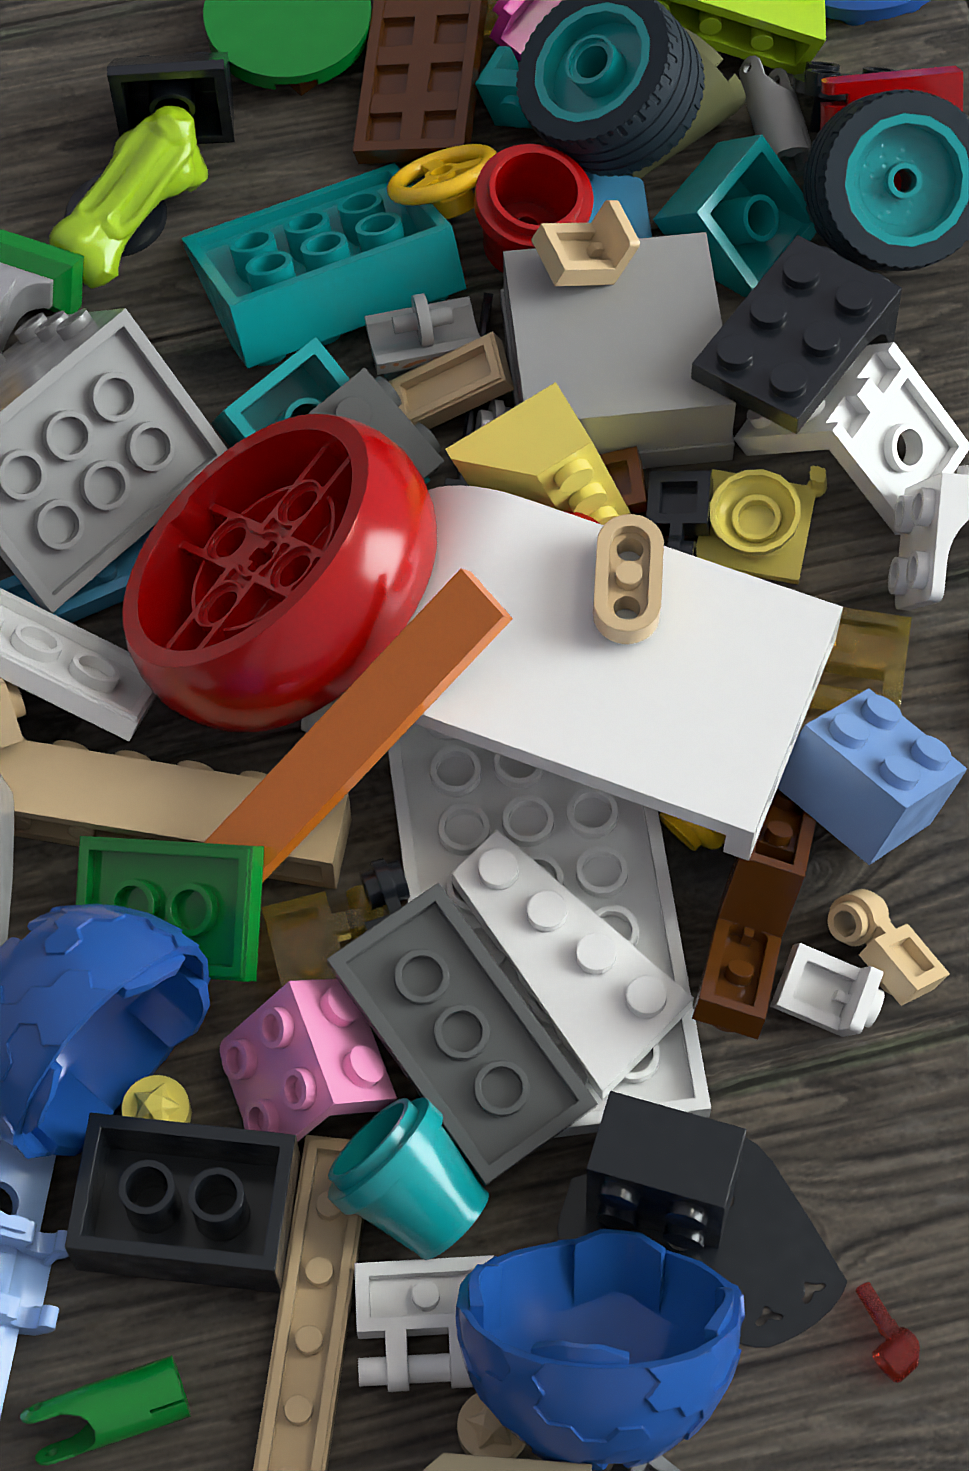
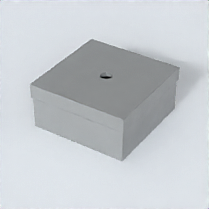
(624, 350)

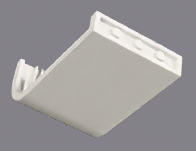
(673, 722)

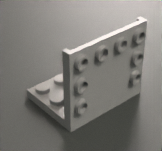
(89, 447)

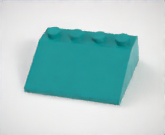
(322, 265)

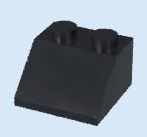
(190, 81)

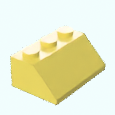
(542, 457)

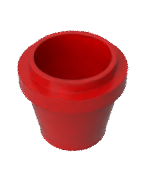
(524, 189)

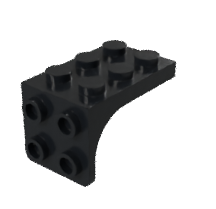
(798, 333)

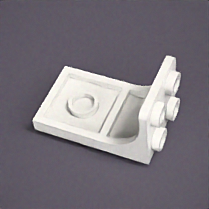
(928, 522)

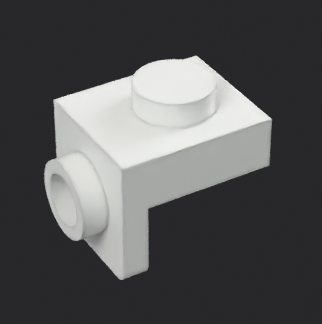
(828, 991)

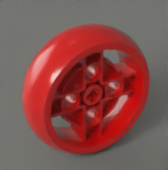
(280, 573)

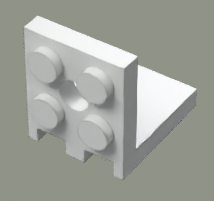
(861, 428)

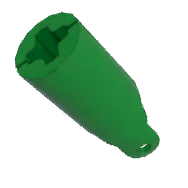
(114, 1408)

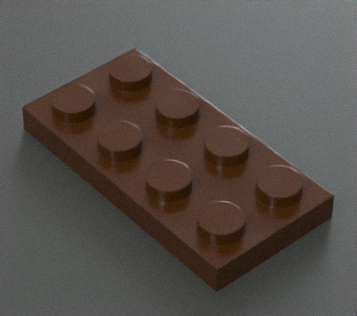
(419, 78)

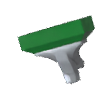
(36, 278)

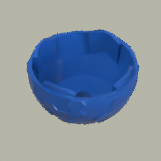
(86, 1015)
(599, 1345)

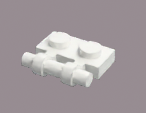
(406, 1301)

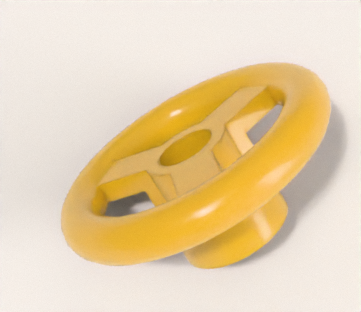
(447, 179)

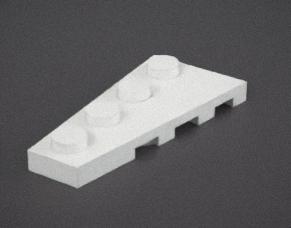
(584, 975)

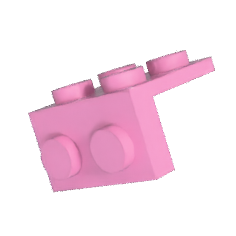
(305, 1060)

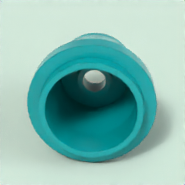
(408, 1179)

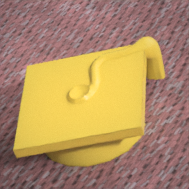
(760, 522)

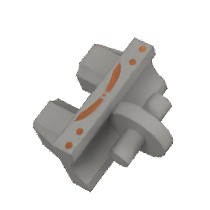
(419, 334)

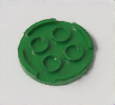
(287, 38)

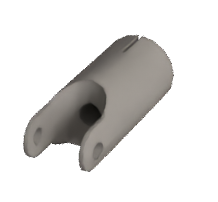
(776, 114)

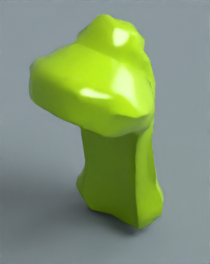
(146, 167)

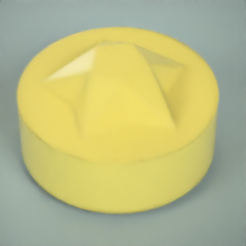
(157, 1099)

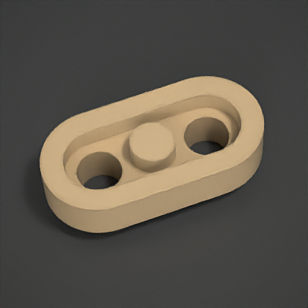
(628, 583)

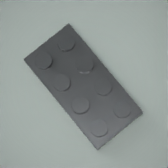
(461, 1033)

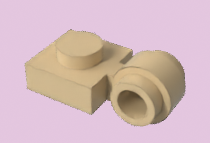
(898, 952)

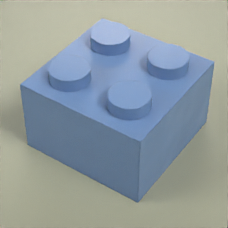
(869, 775)

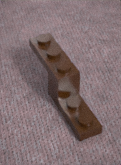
(752, 922)

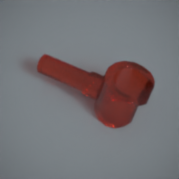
(901, 1349)

